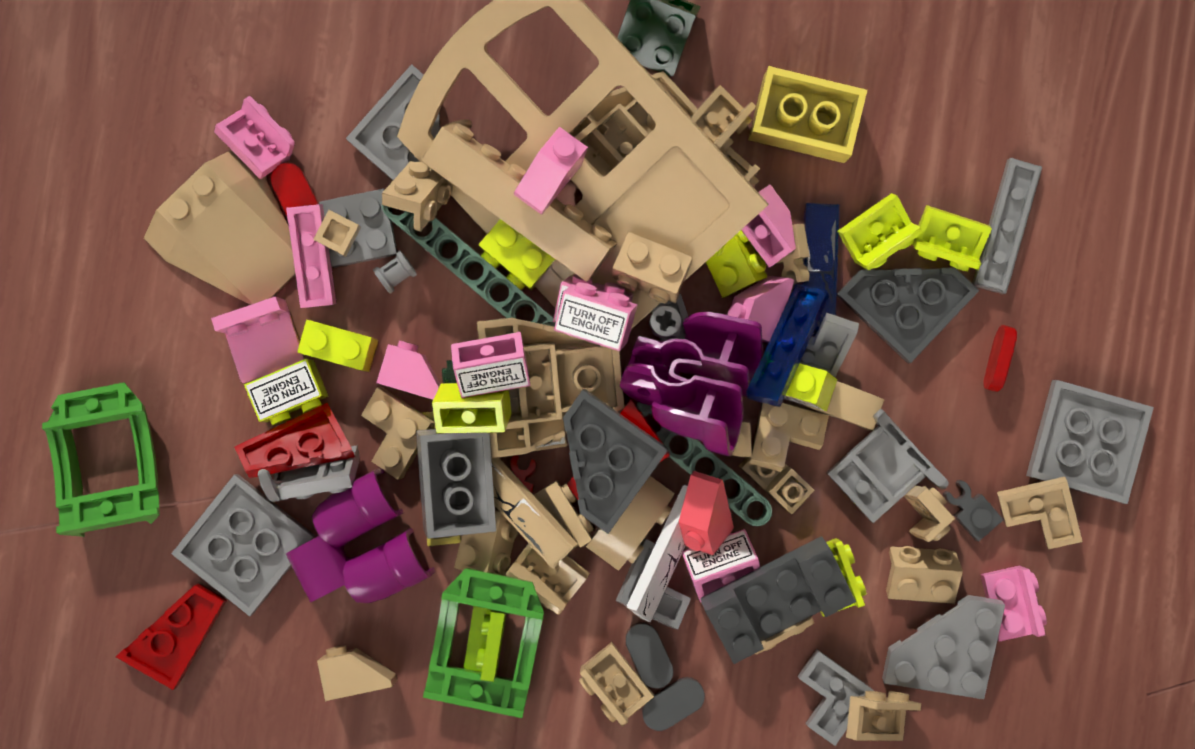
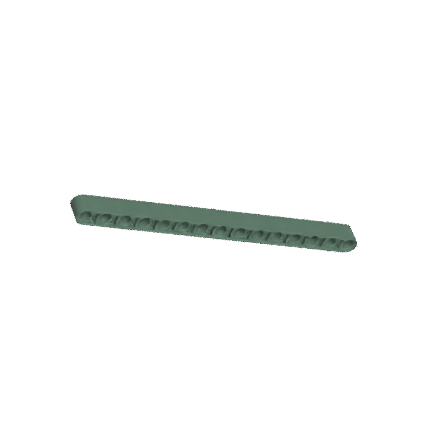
(517, 299)

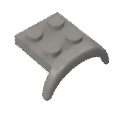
(883, 469)
(310, 480)

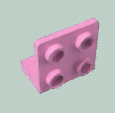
(260, 338)

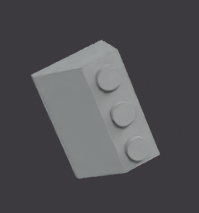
(455, 483)

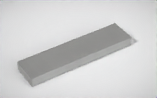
(1007, 225)

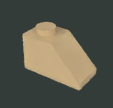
(352, 673)

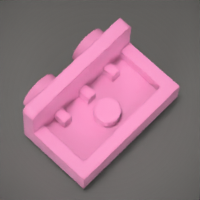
(256, 138)

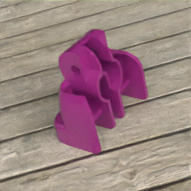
(708, 406)
(368, 577)

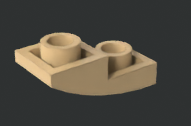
(853, 406)
(783, 486)

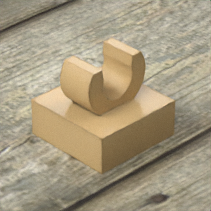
(337, 233)

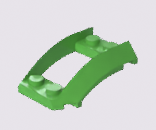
(109, 508)
(464, 686)

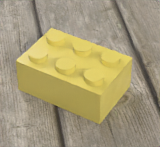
(807, 114)

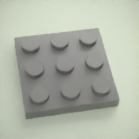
(1090, 441)
(242, 544)

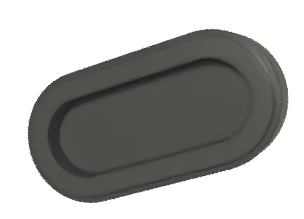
(649, 655)
(673, 704)

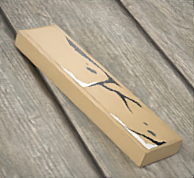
(529, 516)

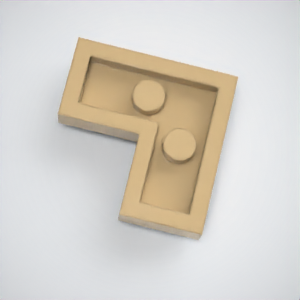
(400, 424)
(783, 425)
(1047, 502)

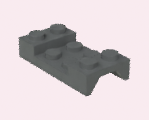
(777, 598)

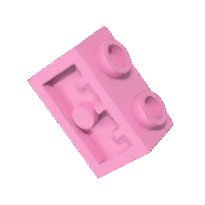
(1018, 591)

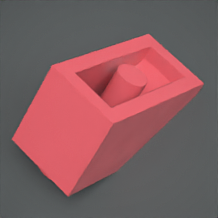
(705, 514)

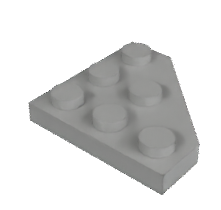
(379, 129)
(949, 651)

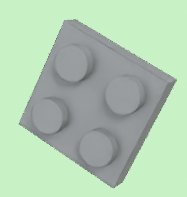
(376, 234)

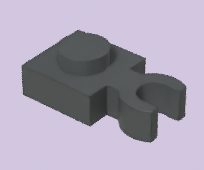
(975, 513)

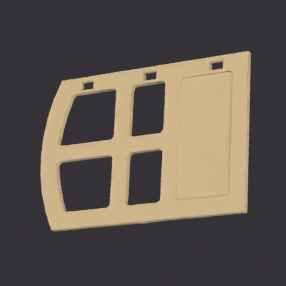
(665, 190)

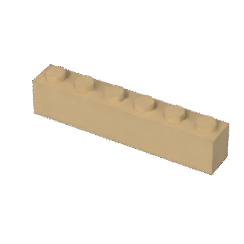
(492, 183)

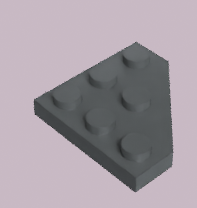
(907, 304)
(607, 458)

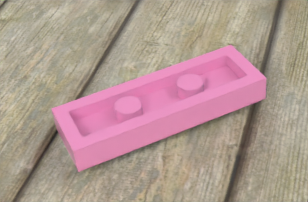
(310, 257)

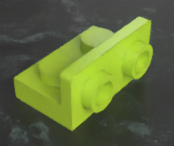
(485, 642)

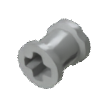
(395, 272)
(674, 318)

